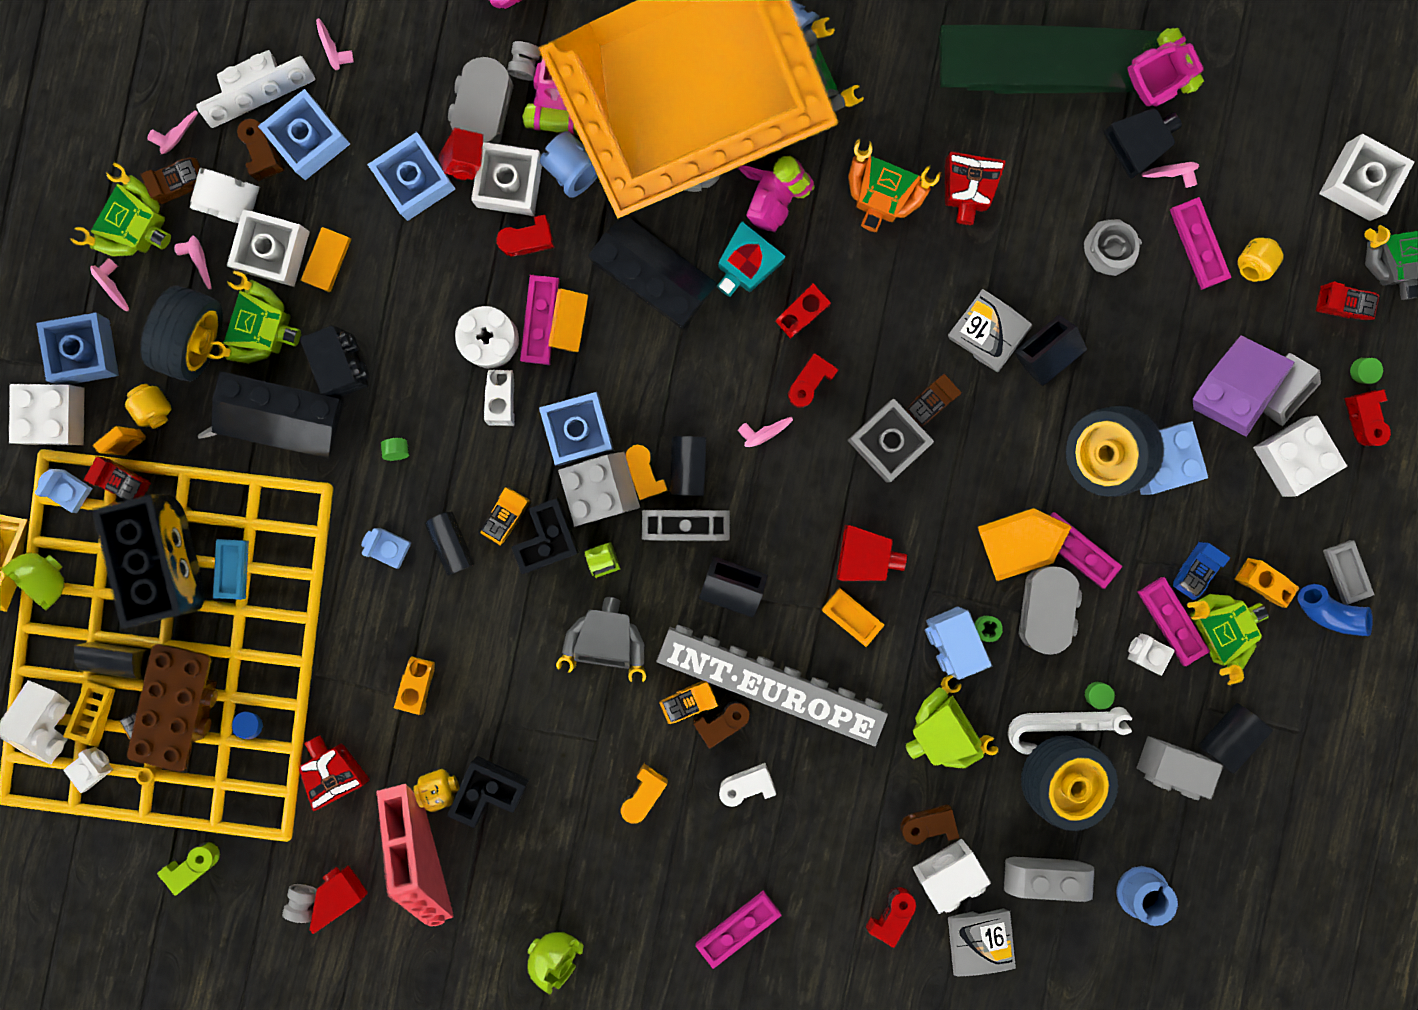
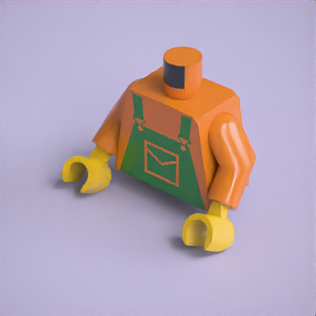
(885, 189)

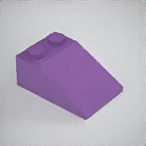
(1242, 385)

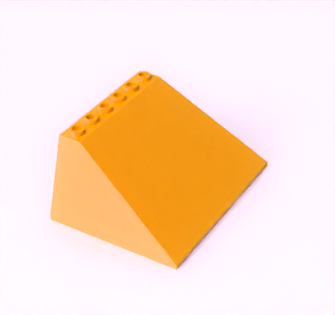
(686, 91)

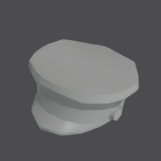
(1112, 247)

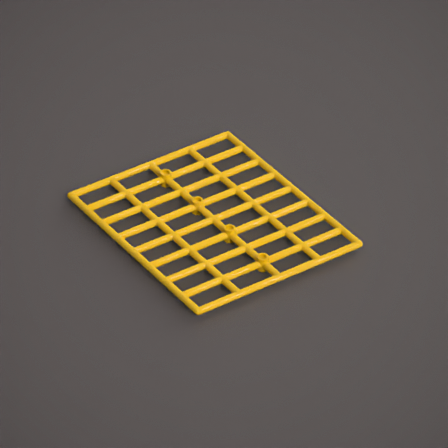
(235, 653)

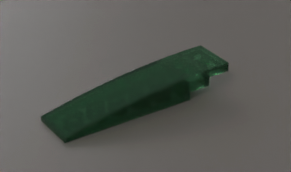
(1040, 58)

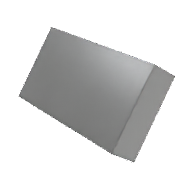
(1348, 572)

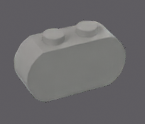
(482, 99)
(685, 525)
(1049, 609)
(1049, 879)

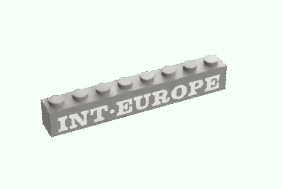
(773, 686)

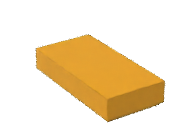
(326, 259)
(568, 320)
(119, 441)
(852, 617)

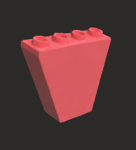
(411, 857)

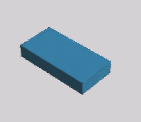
(230, 569)

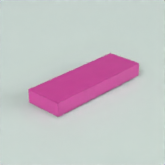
(1200, 243)
(538, 319)
(1088, 557)
(1173, 621)
(738, 929)

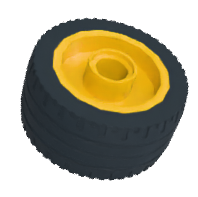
(180, 333)
(1114, 451)
(1069, 782)

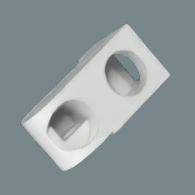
(499, 398)
(746, 784)

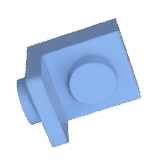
(63, 489)
(385, 547)

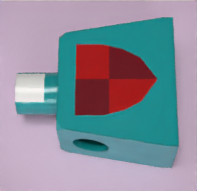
(747, 261)

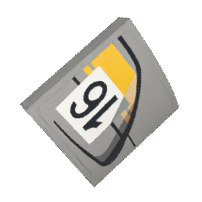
(990, 330)
(981, 942)

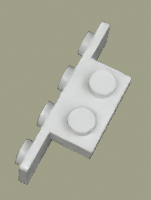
(253, 85)

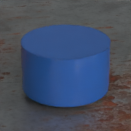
(247, 725)

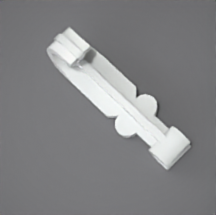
(1066, 722)

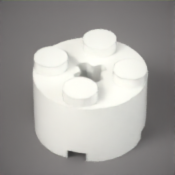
(222, 195)
(472, 329)

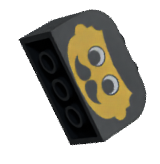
(149, 559)

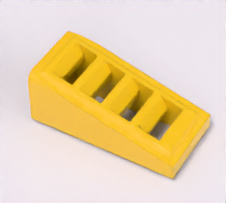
(77, 718)

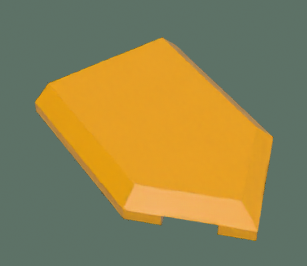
(1022, 542)

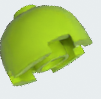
(37, 577)
(552, 959)

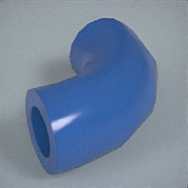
(1334, 615)

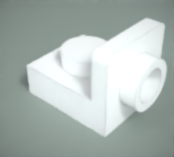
(1150, 653)
(88, 769)

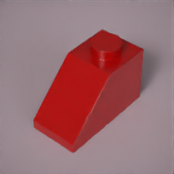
(462, 154)
(335, 896)

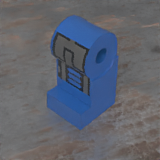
(1199, 570)

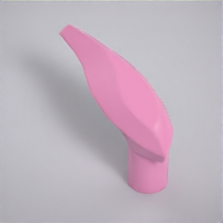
(334, 57)
(170, 140)
(1186, 169)
(197, 255)
(101, 275)
(763, 434)

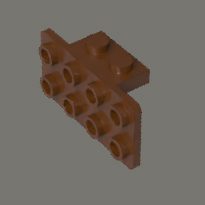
(172, 707)

